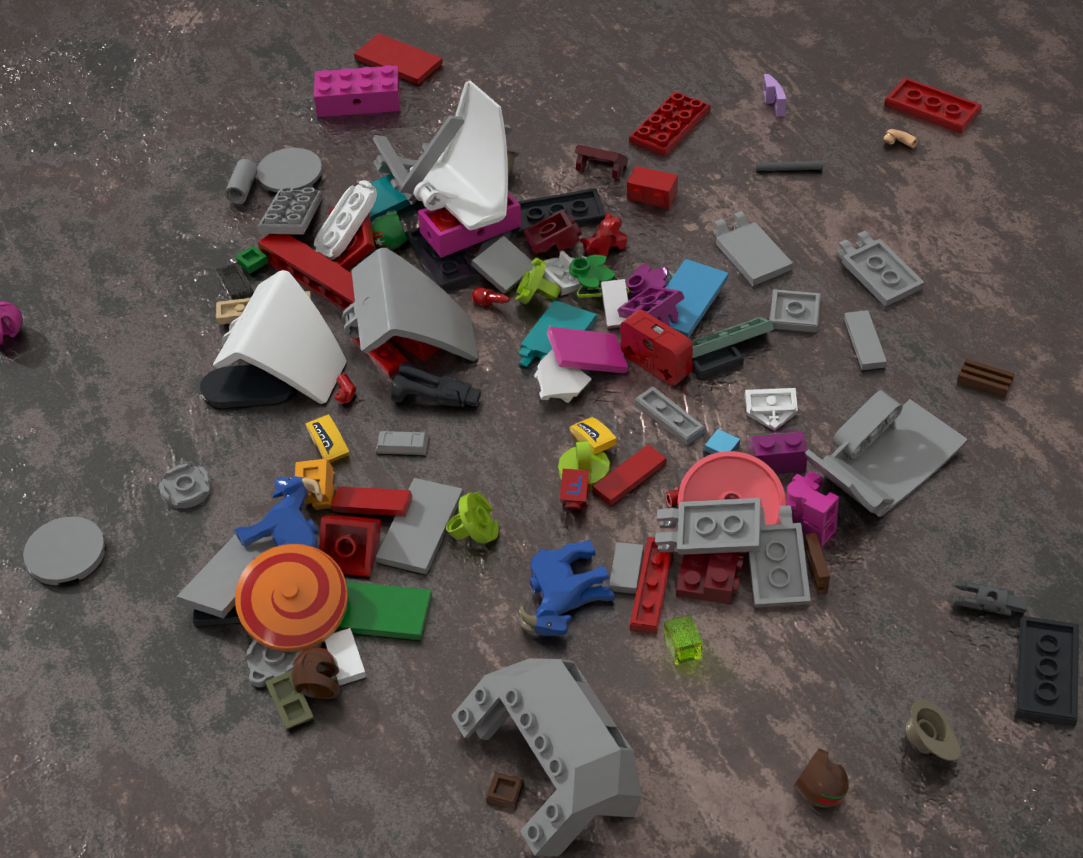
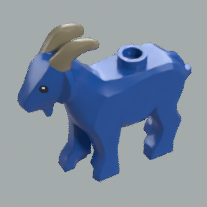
(561, 588)

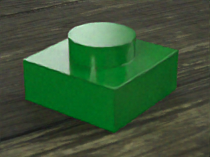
(251, 259)

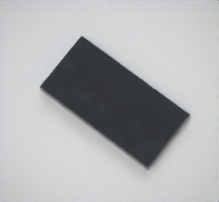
(582, 205)
(447, 272)
(1047, 670)

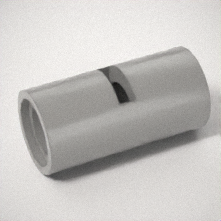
(241, 181)

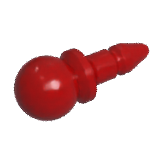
(487, 297)

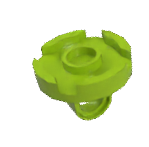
(533, 282)
(583, 459)
(473, 520)

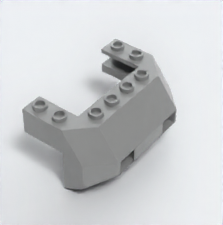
(569, 737)

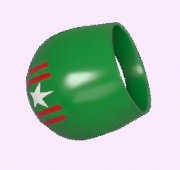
(388, 231)

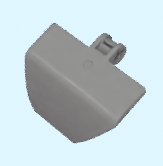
(406, 303)

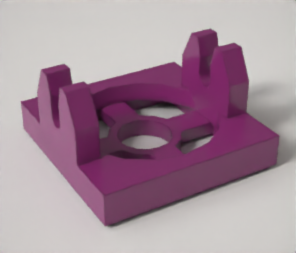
(661, 309)

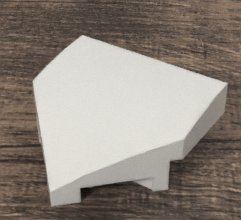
(558, 273)
(559, 381)
(771, 406)

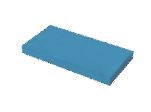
(700, 287)

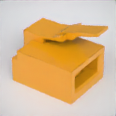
(323, 473)

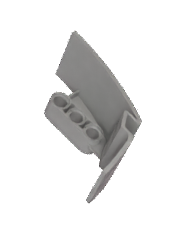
(887, 452)

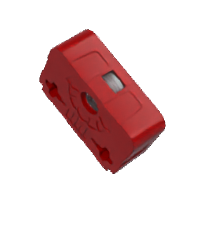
(656, 347)

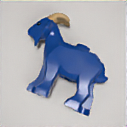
(285, 519)

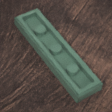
(731, 336)

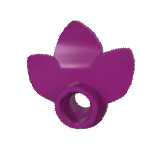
(645, 277)

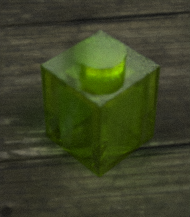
(683, 639)

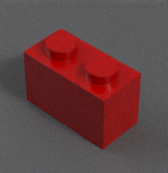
(652, 187)

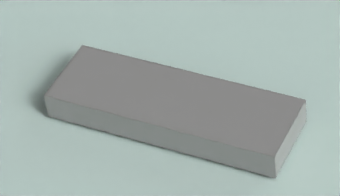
(865, 340)
(670, 415)

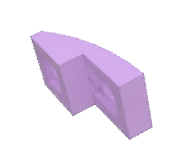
(774, 95)

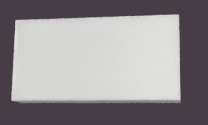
(614, 296)
(345, 651)

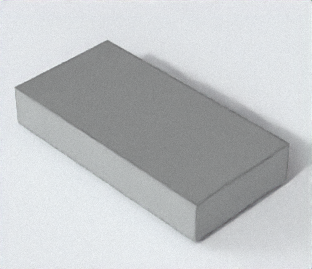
(626, 567)

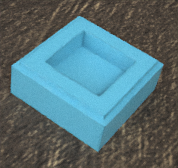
(721, 442)

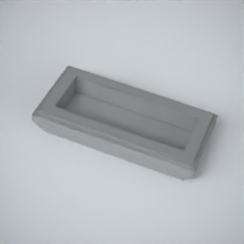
(402, 443)

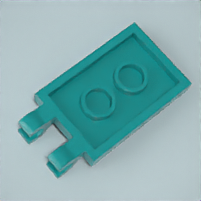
(387, 198)
(557, 315)

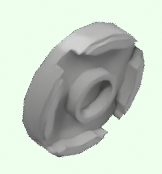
(185, 486)

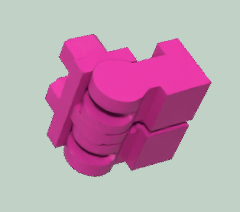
(812, 508)

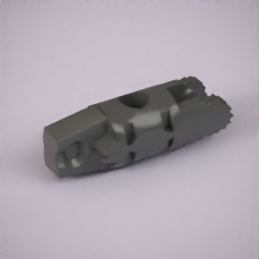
(1004, 599)

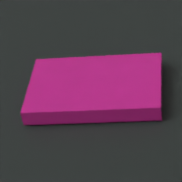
(587, 350)

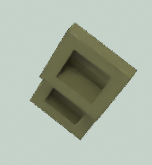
(289, 703)

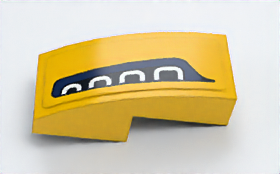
(596, 433)
(327, 438)

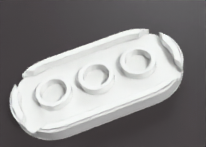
(345, 219)

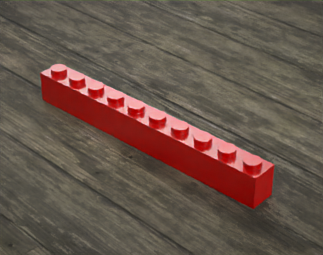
(325, 279)

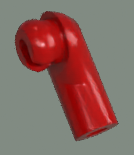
(346, 391)

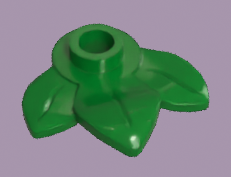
(590, 270)

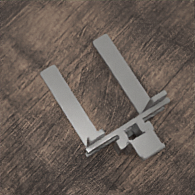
(405, 179)

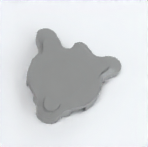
(268, 663)

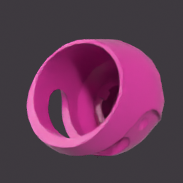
(10, 320)

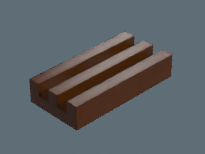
(987, 377)
(816, 563)

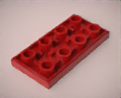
(669, 123)

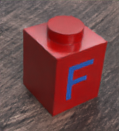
(575, 488)

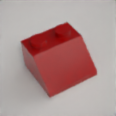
(351, 542)

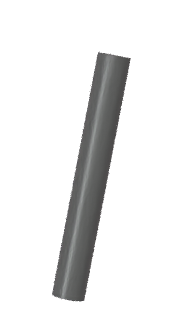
(789, 166)

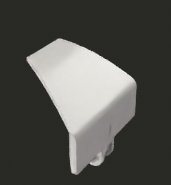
(473, 168)
(285, 338)

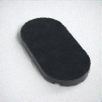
(243, 387)

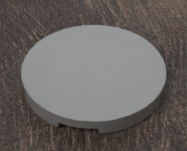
(289, 168)
(64, 550)

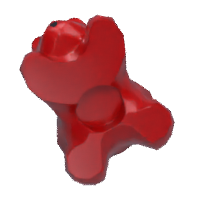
(605, 237)

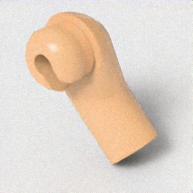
(901, 136)

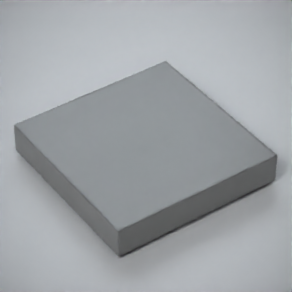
(502, 264)
(795, 310)

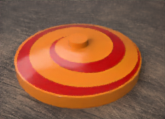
(291, 597)

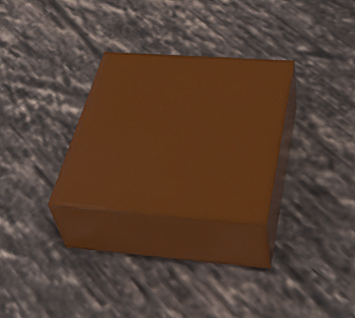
(505, 790)

